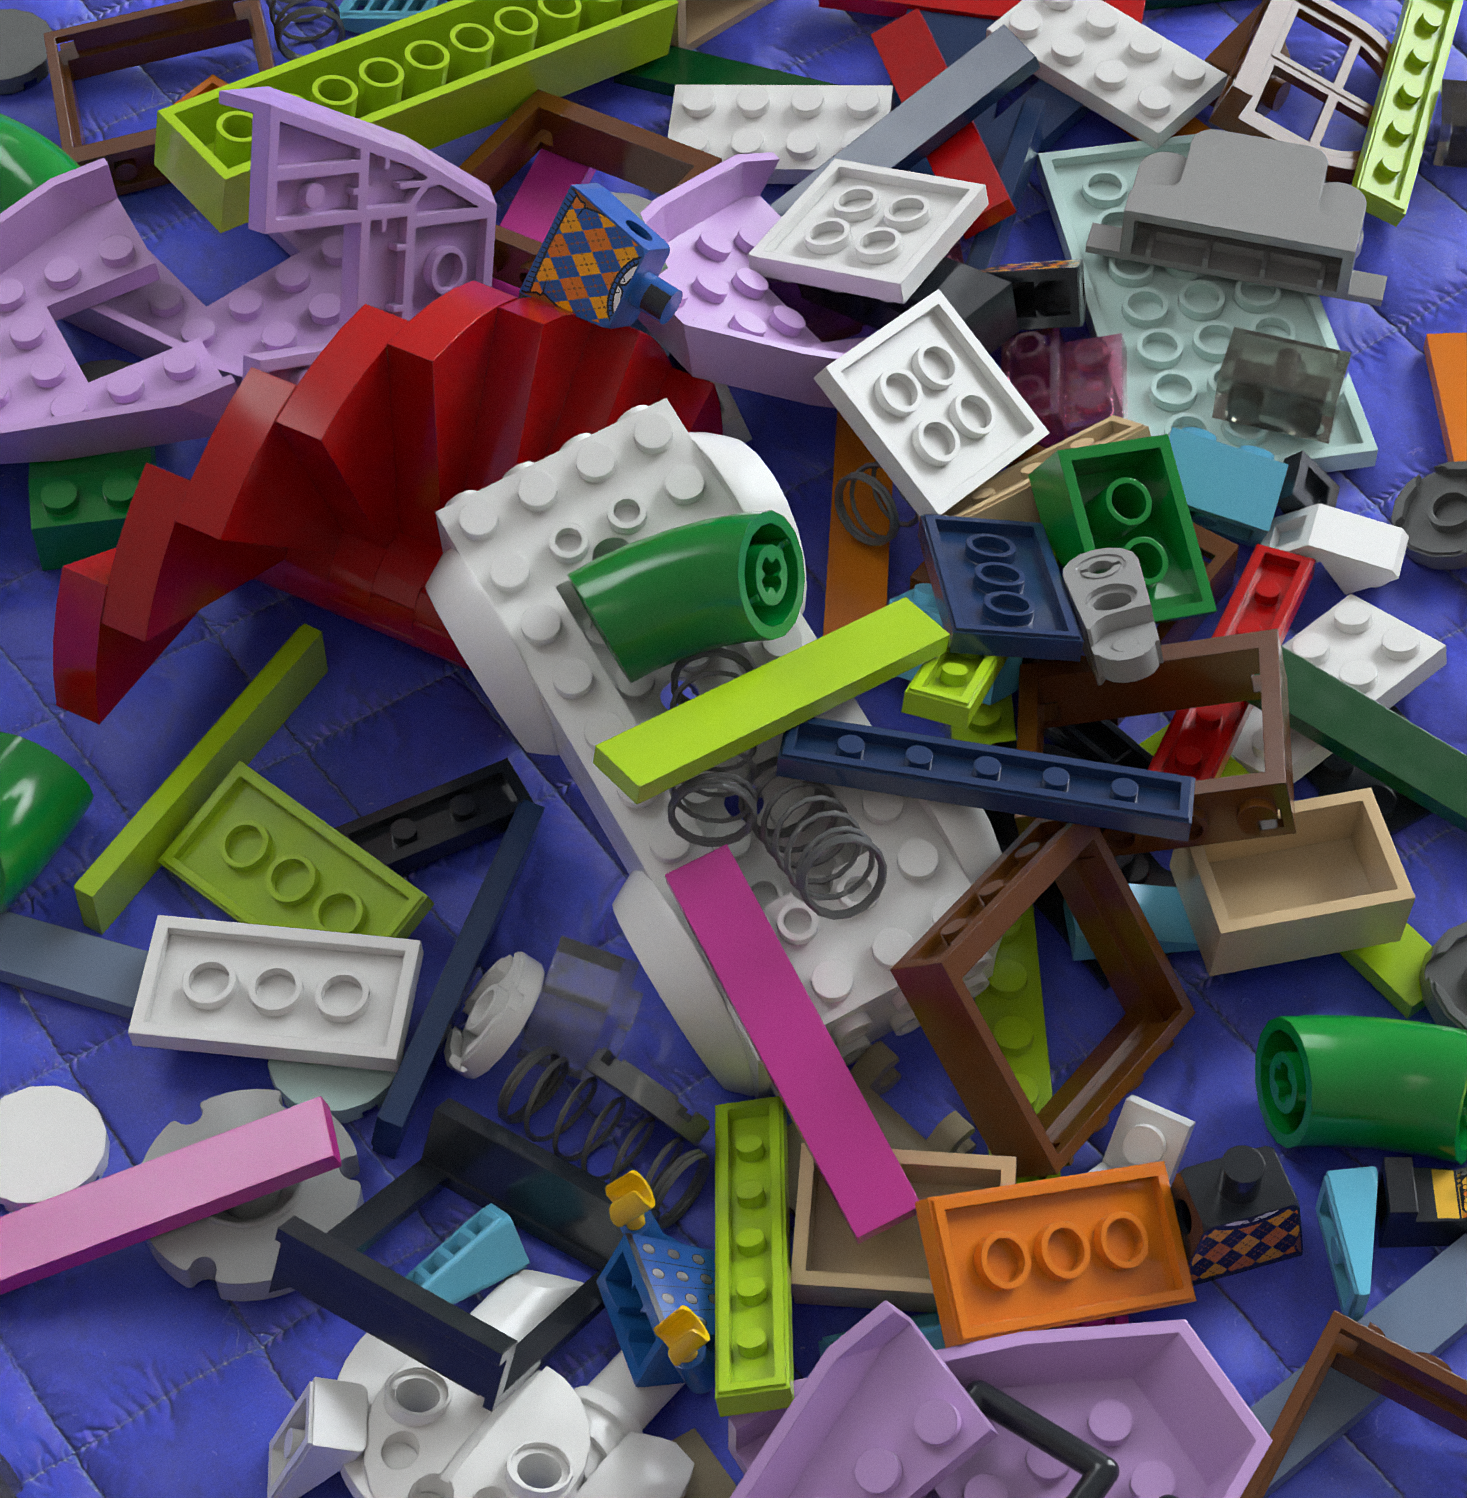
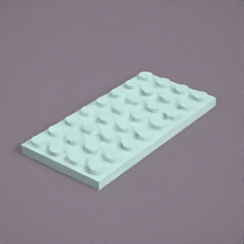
(1183, 319)

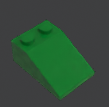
(1129, 500)
(82, 503)

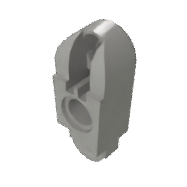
(1113, 614)

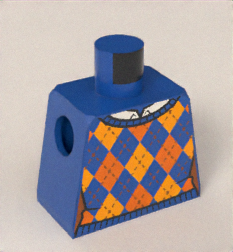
(602, 262)

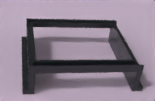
(485, 1167)

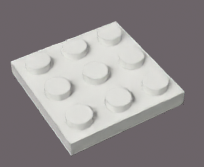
(869, 230)
(931, 405)

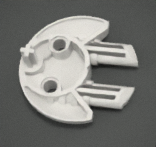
(538, 1443)

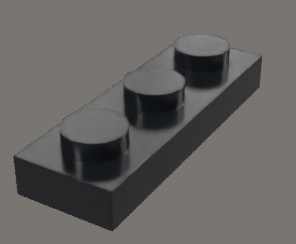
(440, 818)

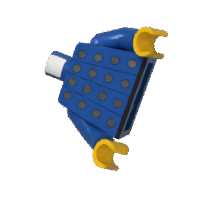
(658, 1295)

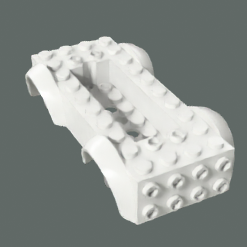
(563, 693)

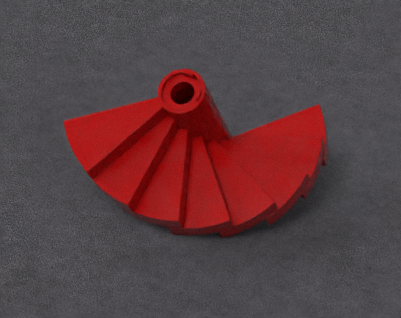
(343, 474)

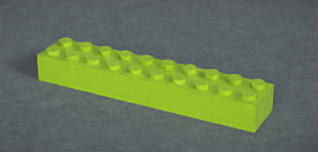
(418, 77)

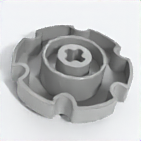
(240, 1243)

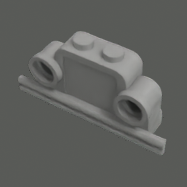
(1246, 215)

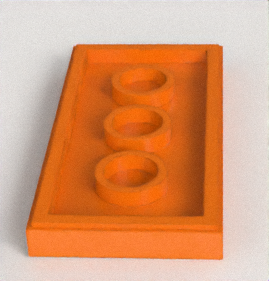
(1054, 1252)

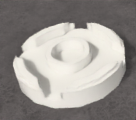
(496, 1014)
(48, 1145)

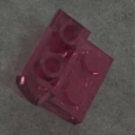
(1067, 381)

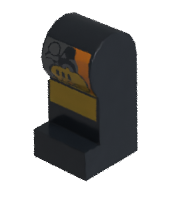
(1420, 1204)

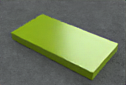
(285, 867)

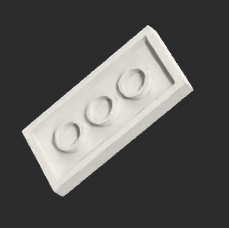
(1114, 65)
(793, 121)
(1364, 651)
(277, 993)

